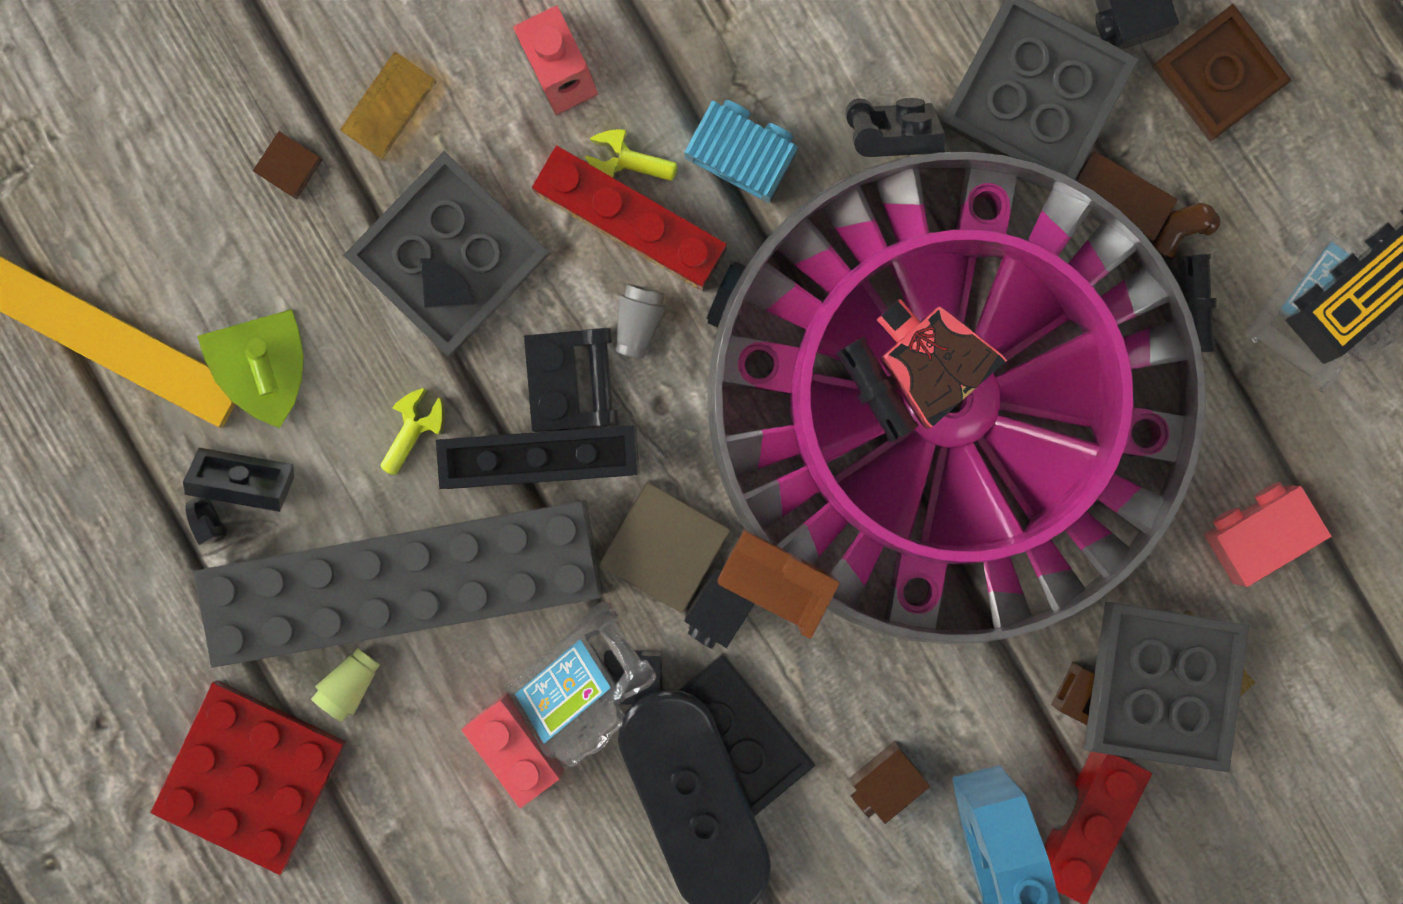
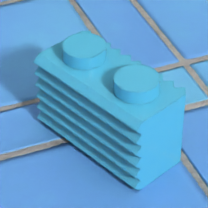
(742, 150)

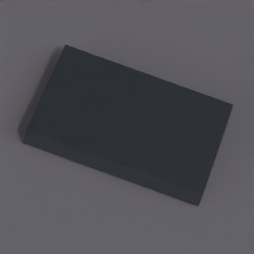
(757, 742)

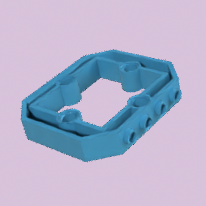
(1003, 840)

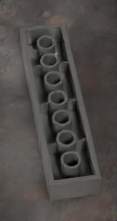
(398, 583)

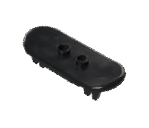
(694, 799)

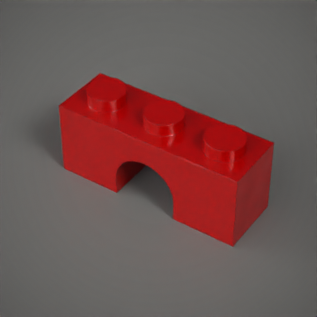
(1105, 802)

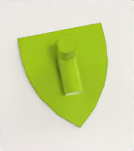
(258, 364)

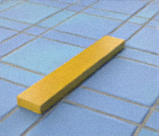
(112, 343)

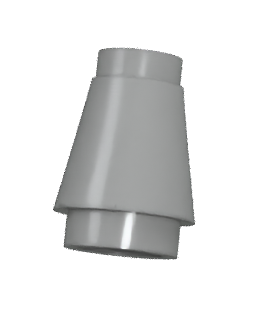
(638, 319)

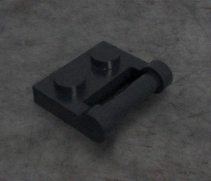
(909, 127)
(555, 382)

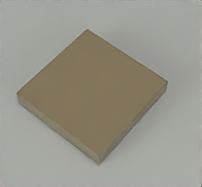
(664, 547)

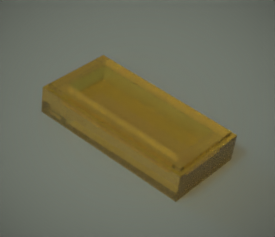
(388, 105)

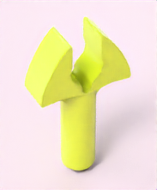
(629, 159)
(412, 429)

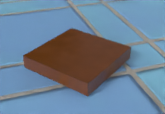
(1221, 72)

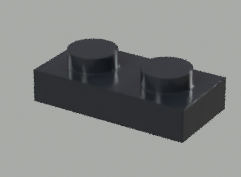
(238, 479)

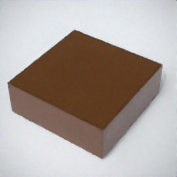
(287, 165)

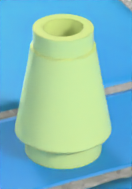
(346, 685)

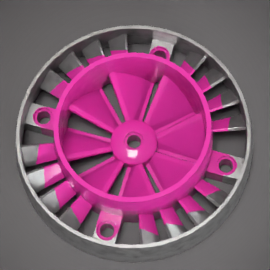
(1045, 470)

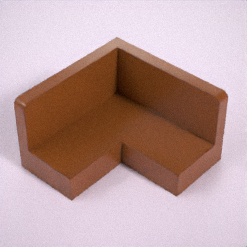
(778, 581)

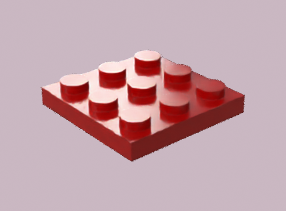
(248, 777)

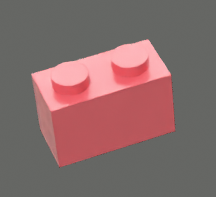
(1266, 533)
(512, 751)

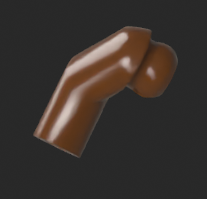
(1184, 222)

